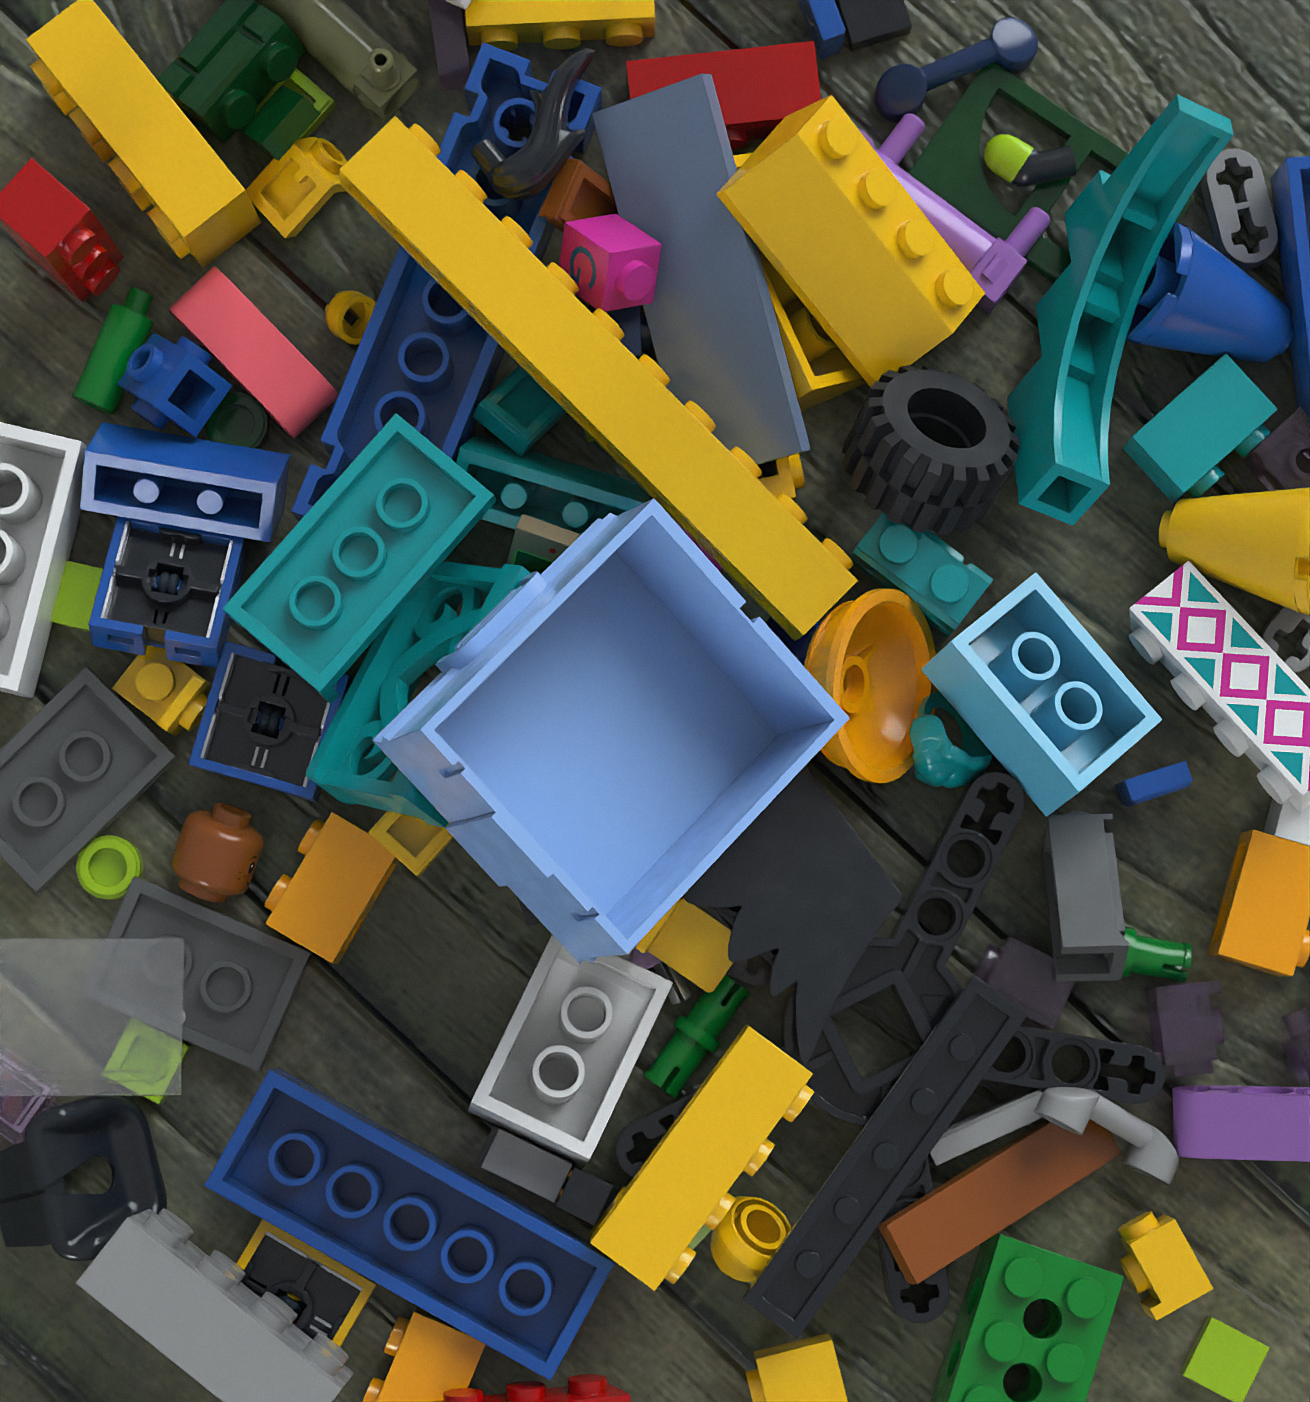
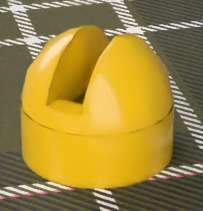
(358, 305)

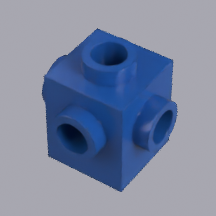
(173, 384)

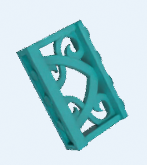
(388, 677)

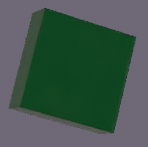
(280, 122)

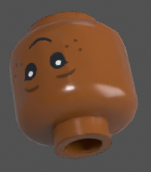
(217, 852)

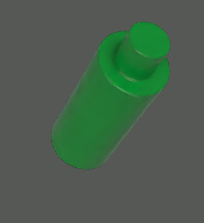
(119, 337)

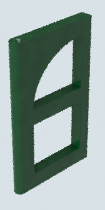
(955, 173)

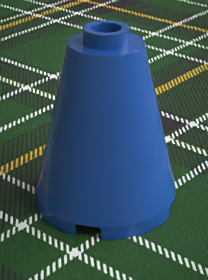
(1208, 305)

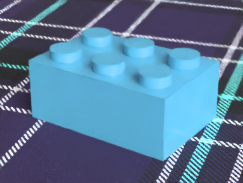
(1041, 694)

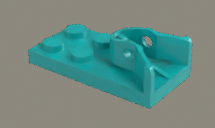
(359, 555)

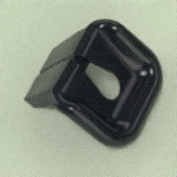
(56, 1141)

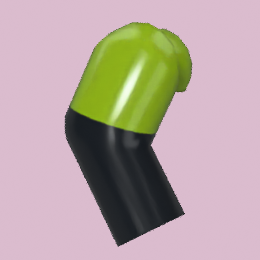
(1025, 165)

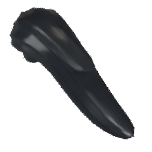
(549, 143)

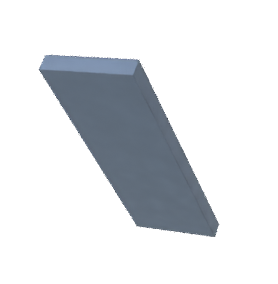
(711, 295)

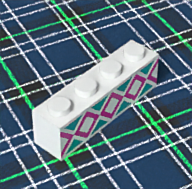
(1232, 675)

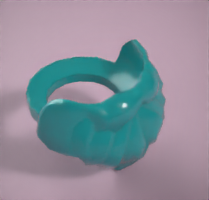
(935, 757)

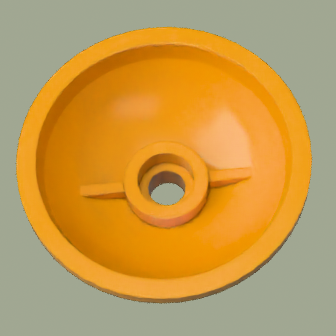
(871, 666)

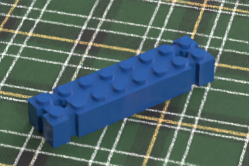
(420, 345)

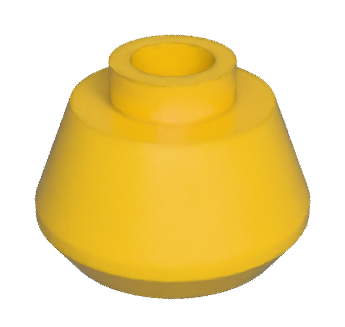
(748, 1237)

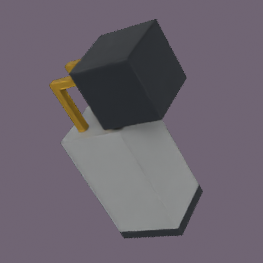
(544, 1174)

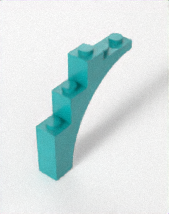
(1087, 312)

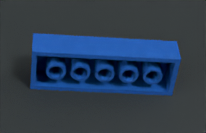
(411, 1222)

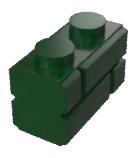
(231, 67)

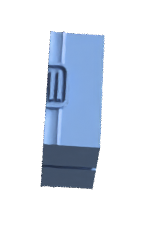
(611, 730)

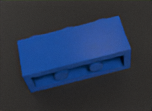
(184, 482)

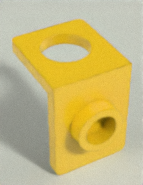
(690, 944)

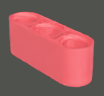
(254, 352)

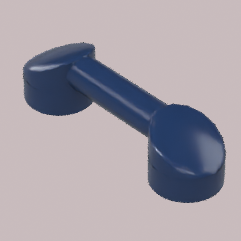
(904, 86)

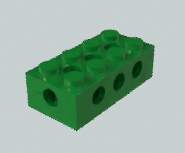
(992, 1335)

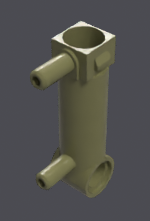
(351, 52)

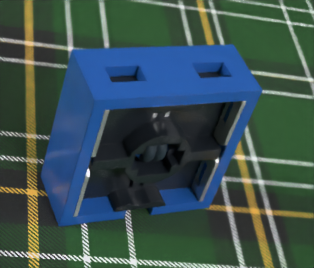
(167, 591)
(263, 722)

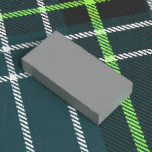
(986, 1125)

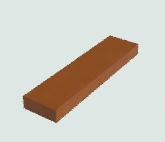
(993, 1195)

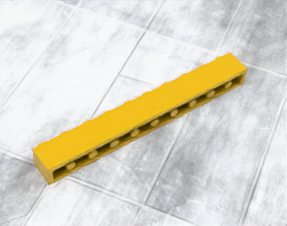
(596, 378)

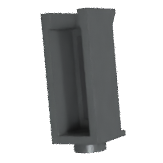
(1084, 897)

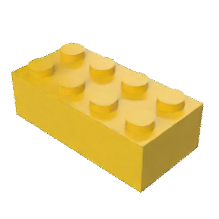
(152, 141)

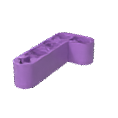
(1242, 1122)

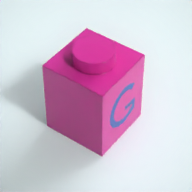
(610, 261)

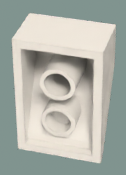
(570, 1050)

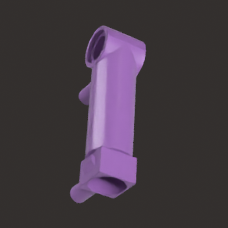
(989, 260)

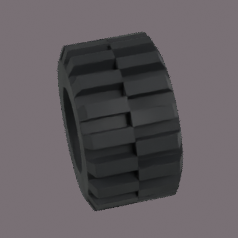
(930, 449)

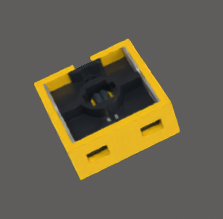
(315, 1286)

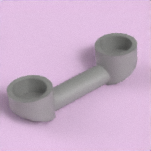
(1150, 1149)

